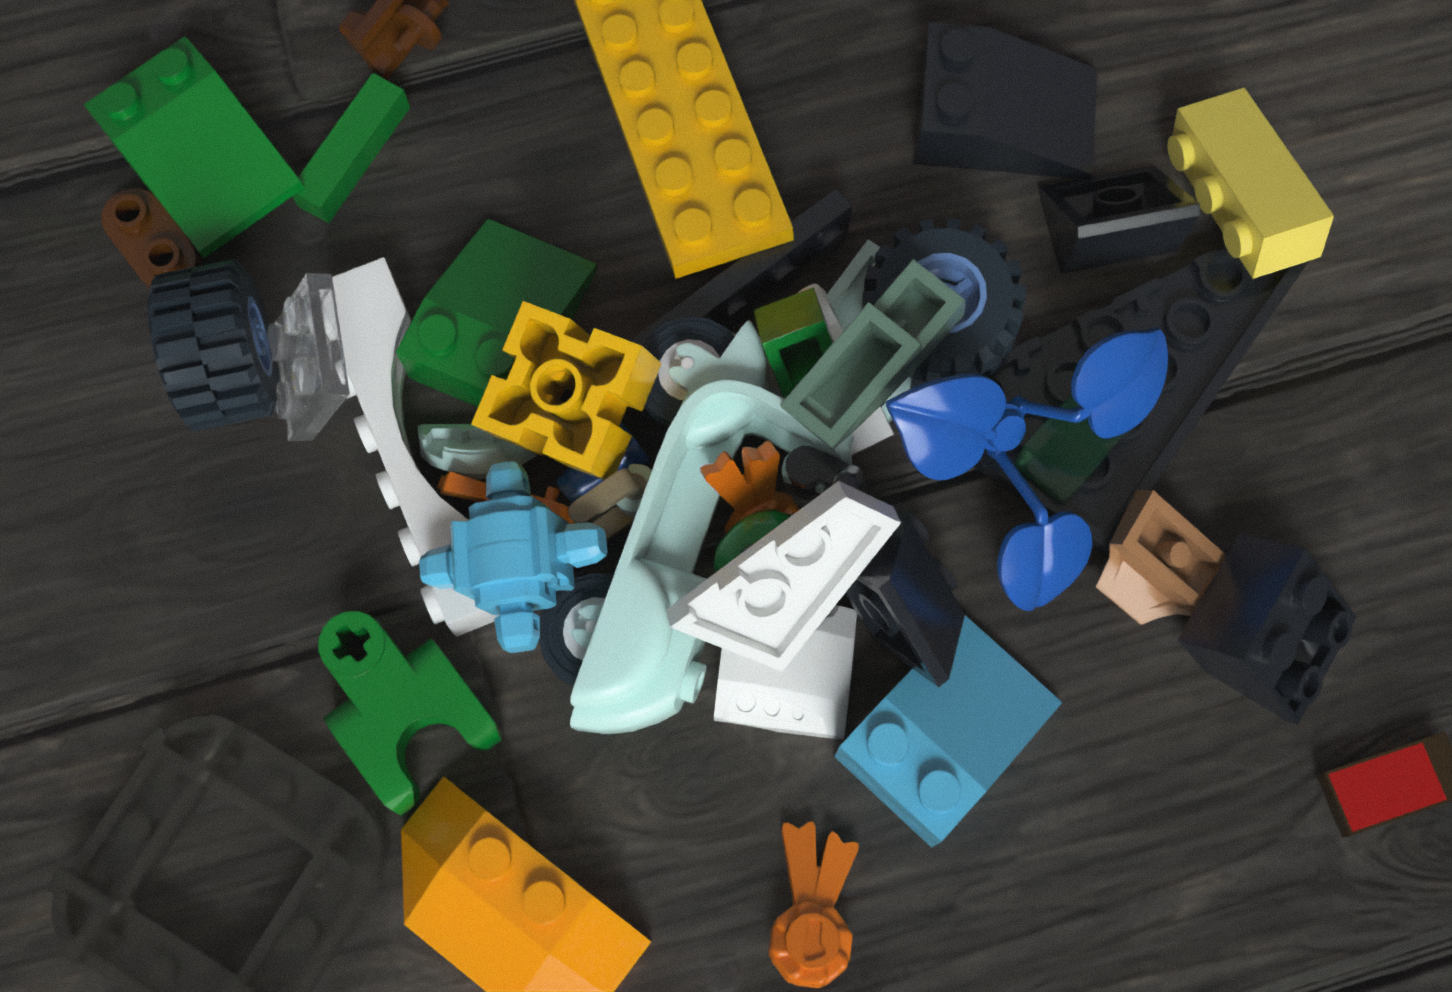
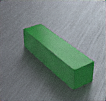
(351, 147)

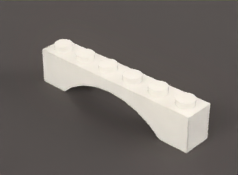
(371, 330)

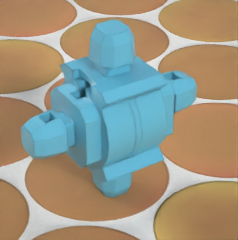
(512, 556)

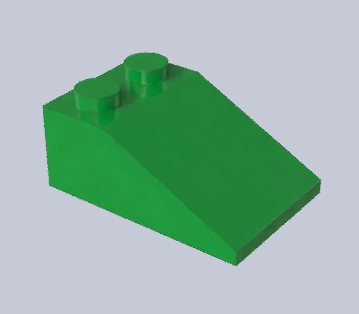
(194, 146)
(472, 307)

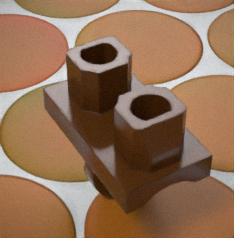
(391, 31)

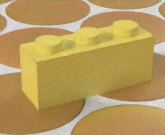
(1249, 183)

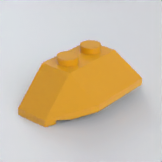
(504, 906)

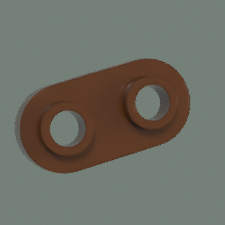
(148, 235)

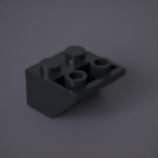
(1269, 625)

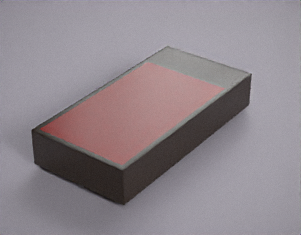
(1389, 785)

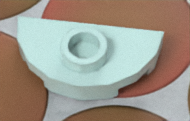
(466, 449)

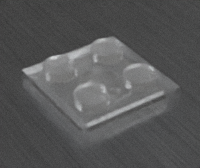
(309, 358)

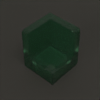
(1063, 454)

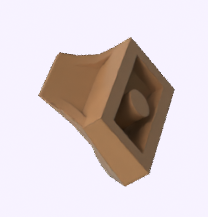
(1157, 561)

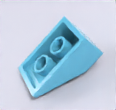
(944, 746)

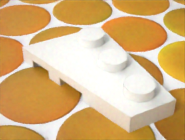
(789, 579)

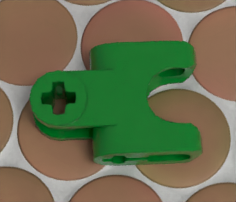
(392, 701)

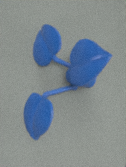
(959, 416)

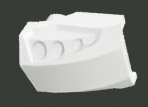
(802, 699)

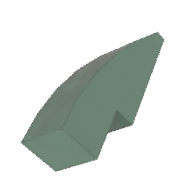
(875, 355)

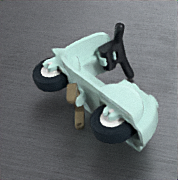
(614, 629)

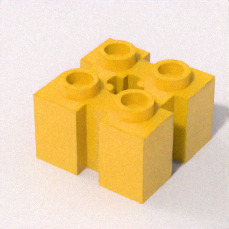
(558, 356)

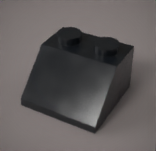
(910, 602)

